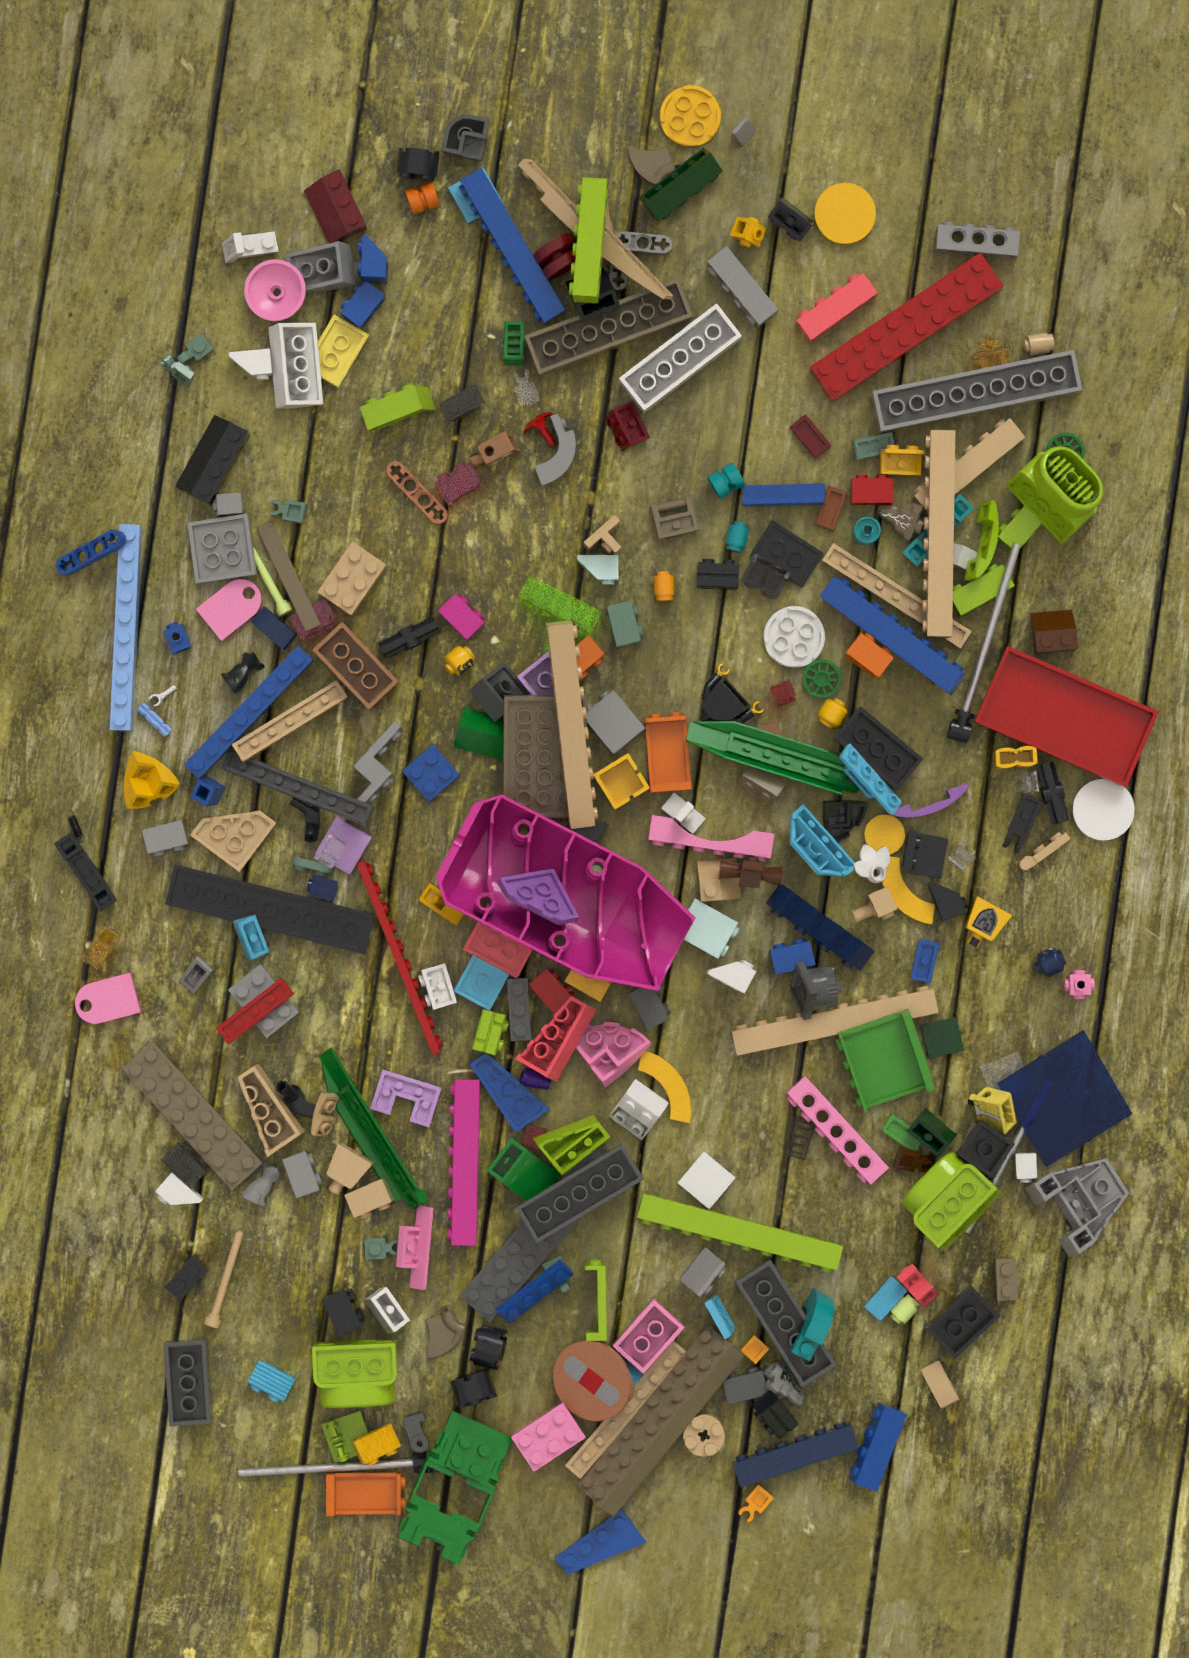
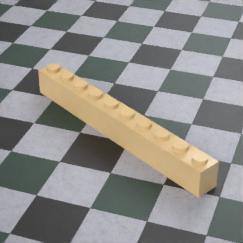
(940, 534)
(571, 724)
(830, 1022)

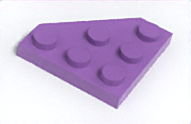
(541, 894)

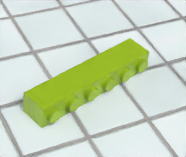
(589, 240)

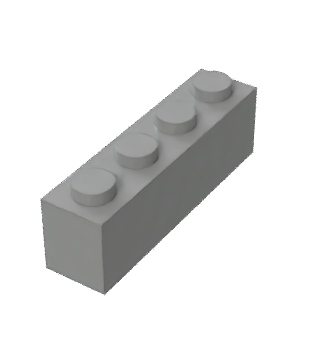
(742, 287)

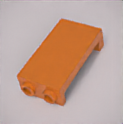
(668, 753)
(364, 1493)

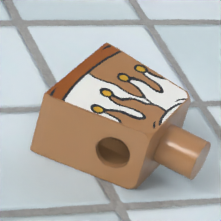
(503, 445)

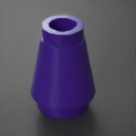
(534, 1079)

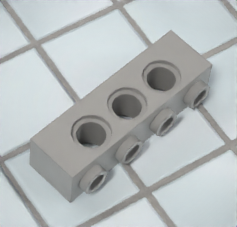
(945, 243)

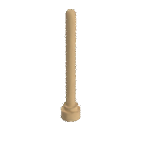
(213, 1318)

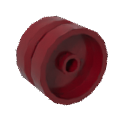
(557, 256)

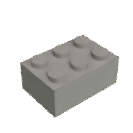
(252, 986)

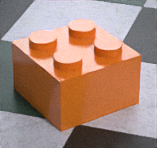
(869, 655)

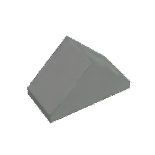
(196, 974)

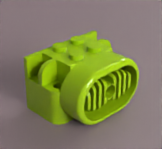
(1058, 490)
(949, 1199)
(355, 1372)

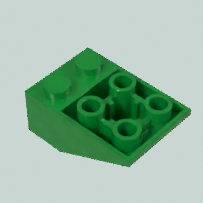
(522, 1170)

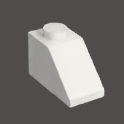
(254, 362)
(176, 1192)

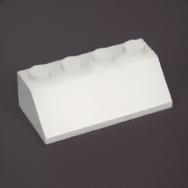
(295, 365)
(734, 974)

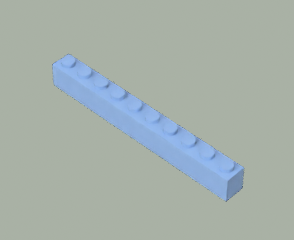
(126, 629)

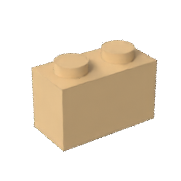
(369, 1197)

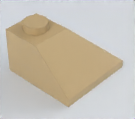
(713, 888)

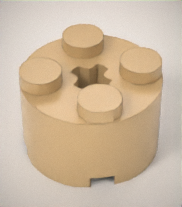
(708, 1445)

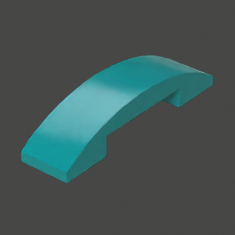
(915, 550)

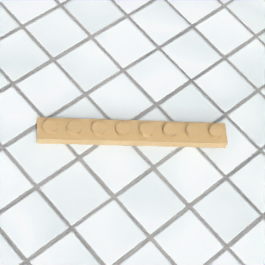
(886, 589)
(611, 1428)

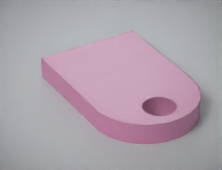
(229, 608)
(109, 999)

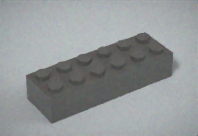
(579, 1193)
(782, 1319)

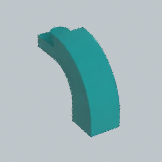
(816, 1326)

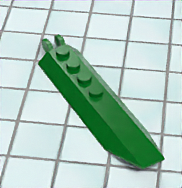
(772, 754)
(369, 1132)

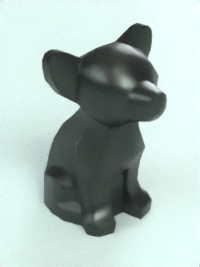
(239, 674)

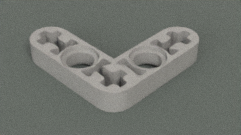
(632, 238)

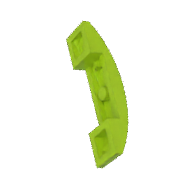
(989, 519)

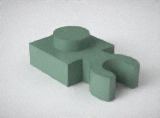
(180, 371)
(292, 511)
(377, 1248)

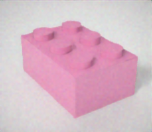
(648, 1335)
(548, 1436)

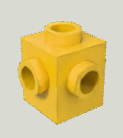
(748, 231)

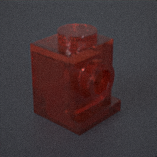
(783, 693)

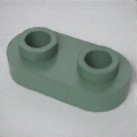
(302, 865)

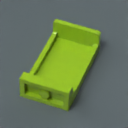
(601, 1333)

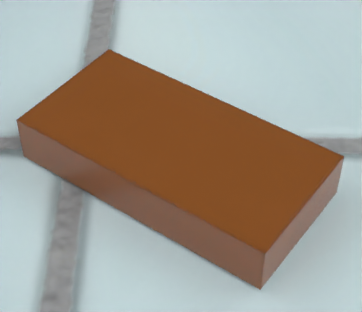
(830, 512)

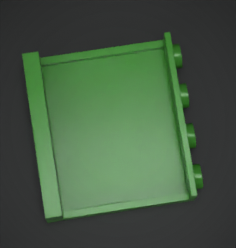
(885, 1059)

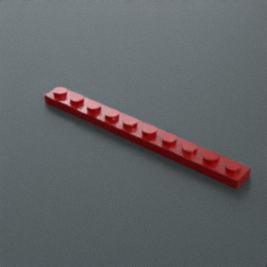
(403, 965)

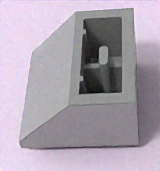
(703, 1271)

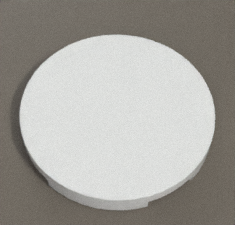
(794, 636)
(1103, 810)

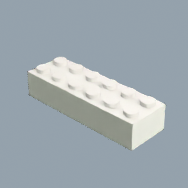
(680, 358)

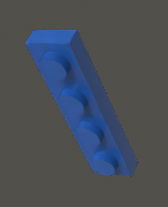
(534, 1291)

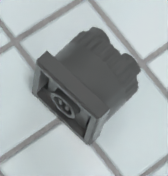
(814, 988)

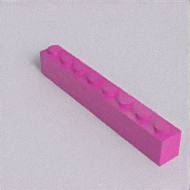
(465, 1162)

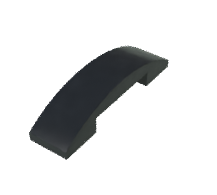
(86, 871)

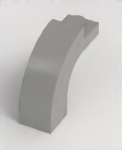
(557, 467)

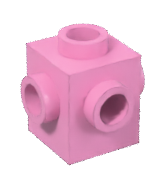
(1070, 984)

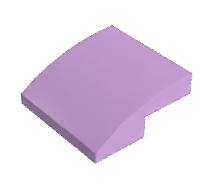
(355, 841)

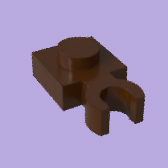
(910, 1159)

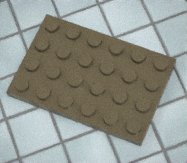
(533, 754)

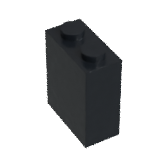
(607, 299)

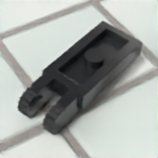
(1022, 820)

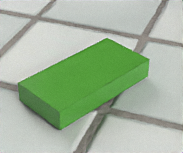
(897, 1131)

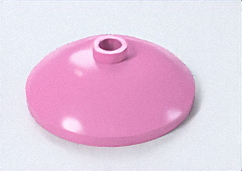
(265, 280)

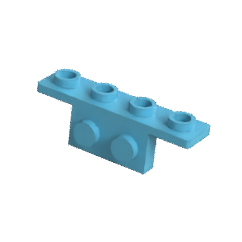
(868, 780)

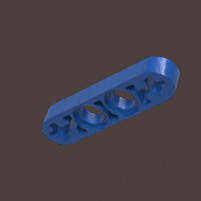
(91, 554)

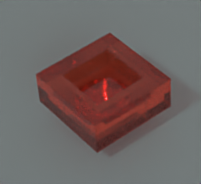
(530, 1133)

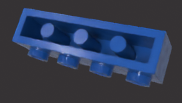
(877, 1446)

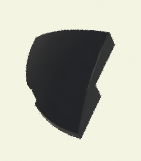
(842, 816)

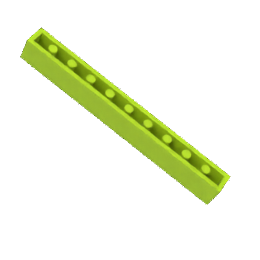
(739, 1231)

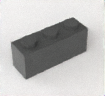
(519, 1009)

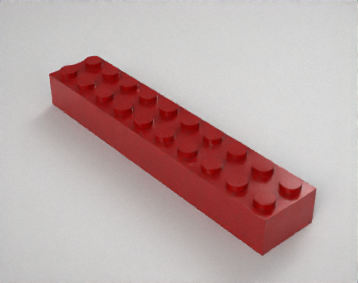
(906, 327)

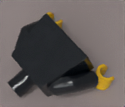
(724, 702)

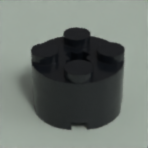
(418, 163)
(489, 1347)
(473, 1388)

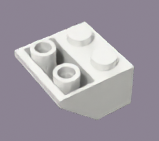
(638, 1109)

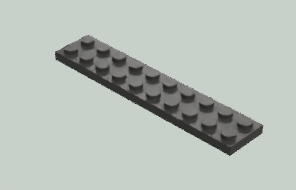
(514, 1262)

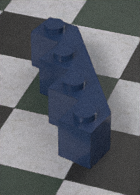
(821, 928)

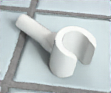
(161, 696)

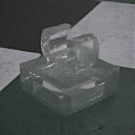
(1029, 782)
(962, 857)

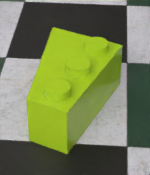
(397, 406)
(572, 1142)

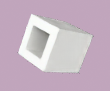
(1025, 1166)

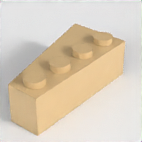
(269, 1110)

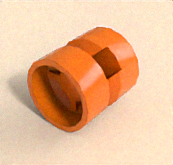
(422, 197)

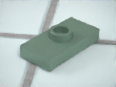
(871, 446)

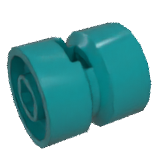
(726, 480)
(866, 531)

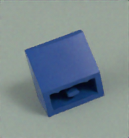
(373, 264)

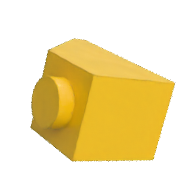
(433, 899)

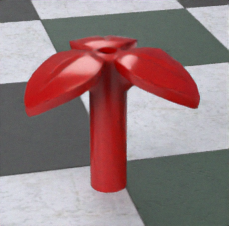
(539, 423)

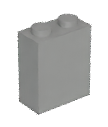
(613, 721)

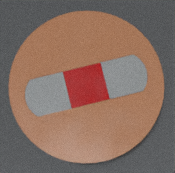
(592, 1380)

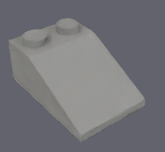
(325, 266)

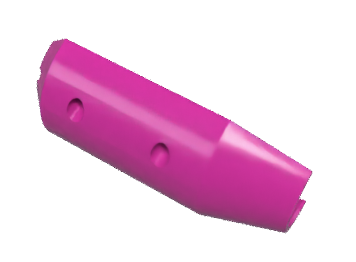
(626, 917)

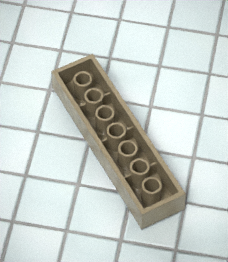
(632, 321)

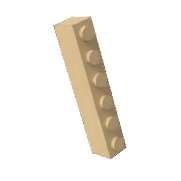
(980, 457)

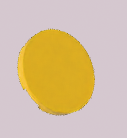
(690, 116)
(845, 213)

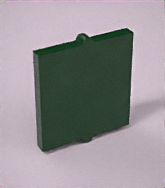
(942, 1037)

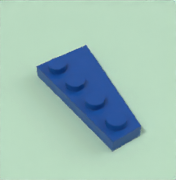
(509, 1094)
(604, 1541)

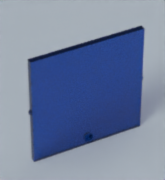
(1065, 1098)

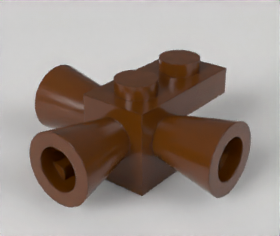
(750, 872)

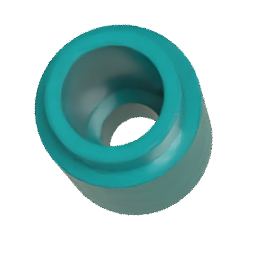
(737, 537)

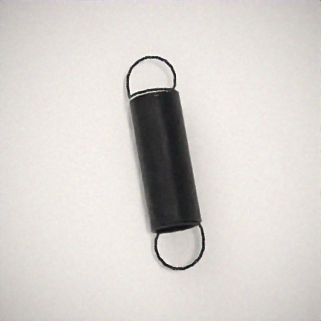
(75, 826)

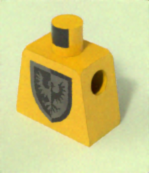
(985, 921)

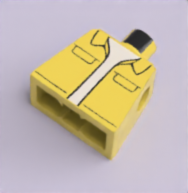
(994, 1109)

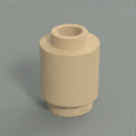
(1039, 344)

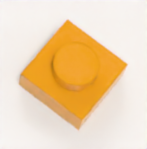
(754, 1349)

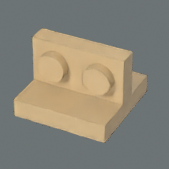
(603, 535)

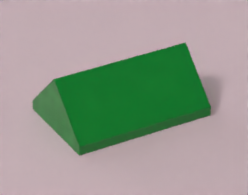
(480, 734)

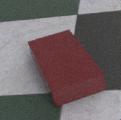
(810, 436)

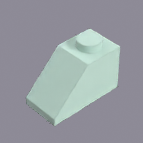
(601, 567)

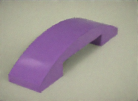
(953, 795)

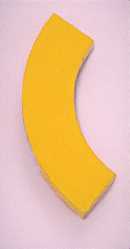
(903, 897)
(671, 1081)

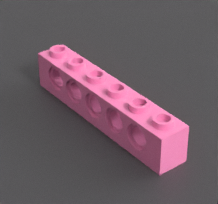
(876, 1165)

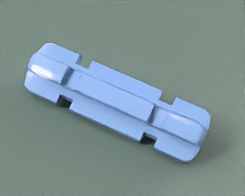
(154, 719)

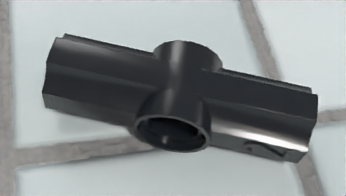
(409, 637)
(1052, 792)

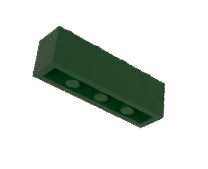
(681, 184)

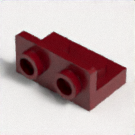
(626, 426)

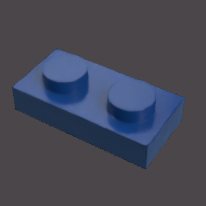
(924, 961)

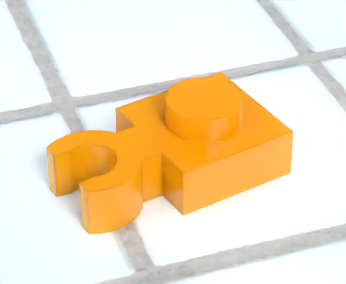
(758, 1500)

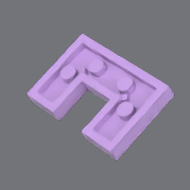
(394, 1084)

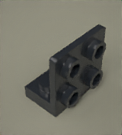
(924, 854)

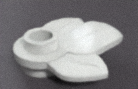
(872, 860)

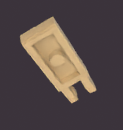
(1043, 851)

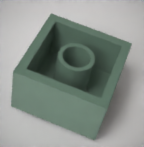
(624, 625)

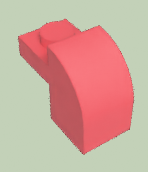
(917, 1285)

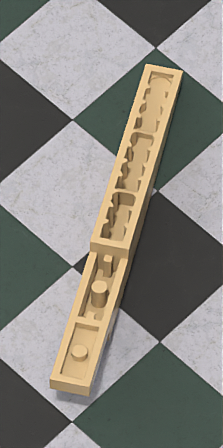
(613, 248)

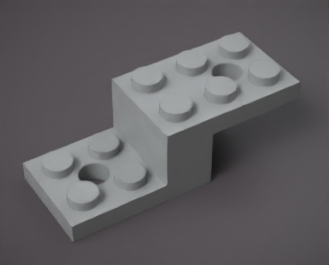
(373, 769)

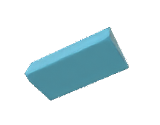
(251, 937)
(885, 1298)

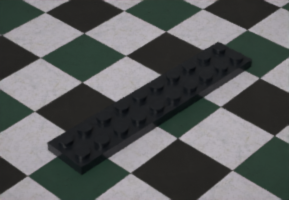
(273, 909)

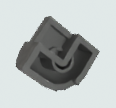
(466, 137)

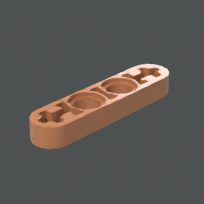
(417, 492)

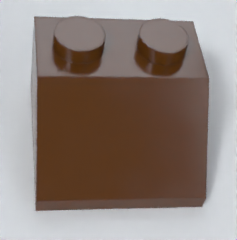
(1054, 631)

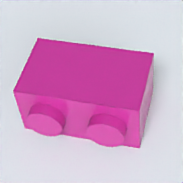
(461, 616)

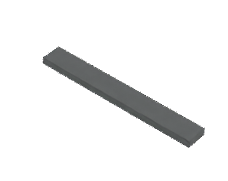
(299, 788)

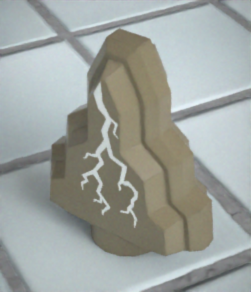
(905, 519)

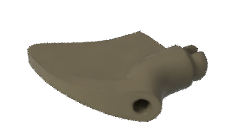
(652, 165)
(443, 1332)

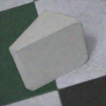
(743, 131)

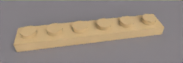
(289, 721)

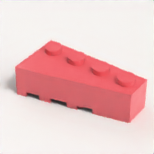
(558, 1039)

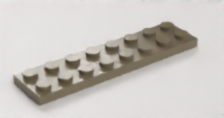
(192, 1115)

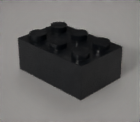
(962, 1321)

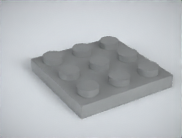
(222, 548)

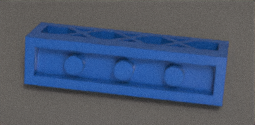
(783, 495)

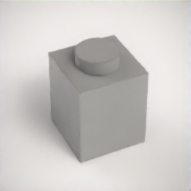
(228, 504)

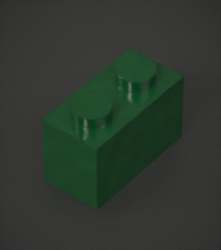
(931, 1132)

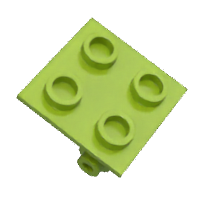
(341, 1433)

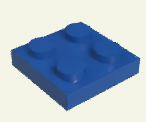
(431, 772)

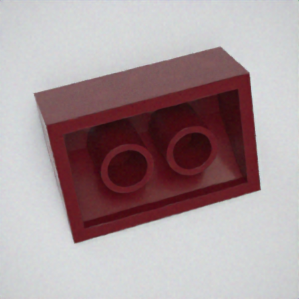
(335, 207)

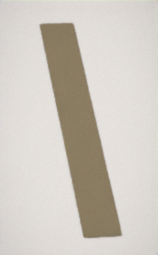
(288, 576)

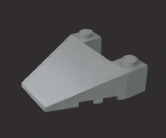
(1085, 1196)

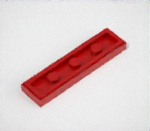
(255, 1011)

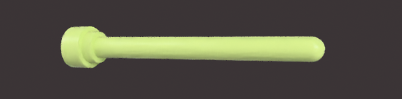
(283, 607)

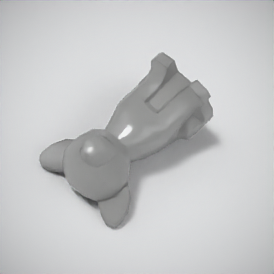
(261, 1187)

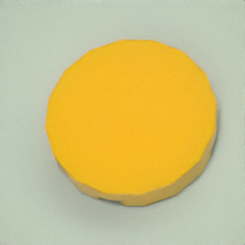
(884, 831)

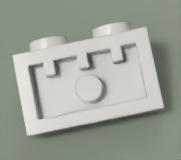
(437, 986)

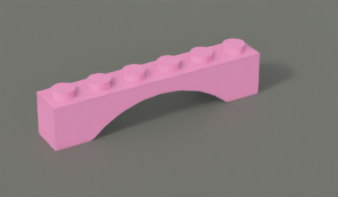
(668, 831)

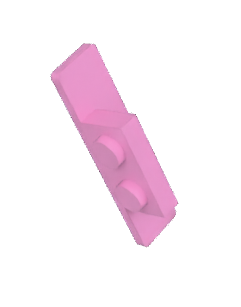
(415, 1247)

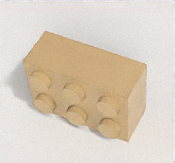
(352, 579)

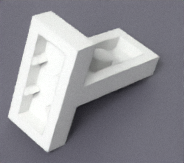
(249, 245)
(683, 813)

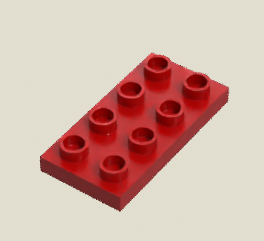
(1066, 716)

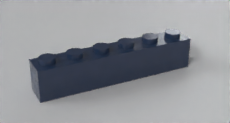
(795, 1455)

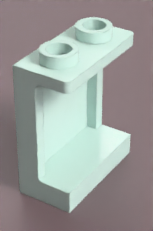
(710, 929)

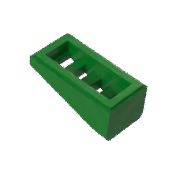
(514, 356)

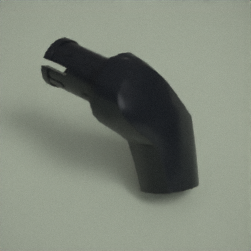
(312, 818)
(295, 1099)

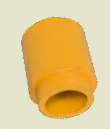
(663, 586)

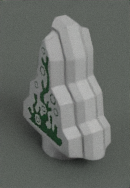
(783, 1383)

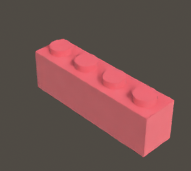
(836, 308)

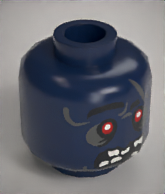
(1050, 962)

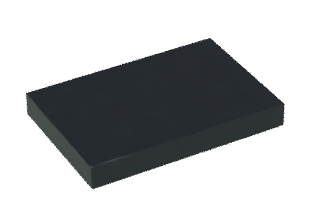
(788, 552)

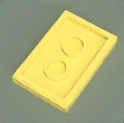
(339, 349)

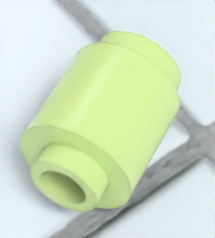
(904, 1309)

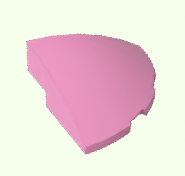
(611, 1050)

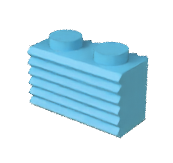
(271, 1380)

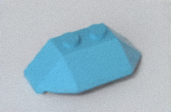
(817, 845)

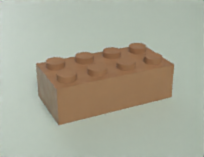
(356, 666)

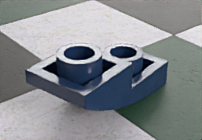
(274, 628)

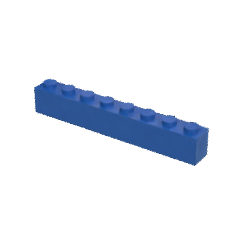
(511, 245)
(892, 635)
(249, 712)

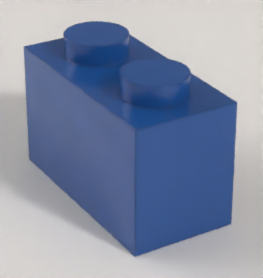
(362, 304)
(786, 958)

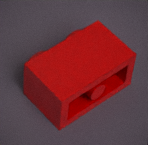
(871, 490)
(551, 990)

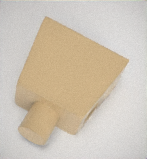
(347, 1168)

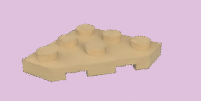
(234, 836)

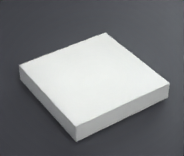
(706, 1180)

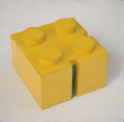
(620, 781)

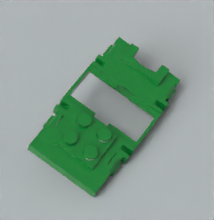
(469, 1452)

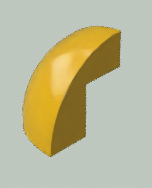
(146, 781)

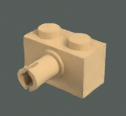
(879, 904)

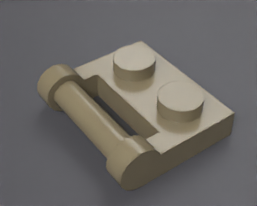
(675, 524)

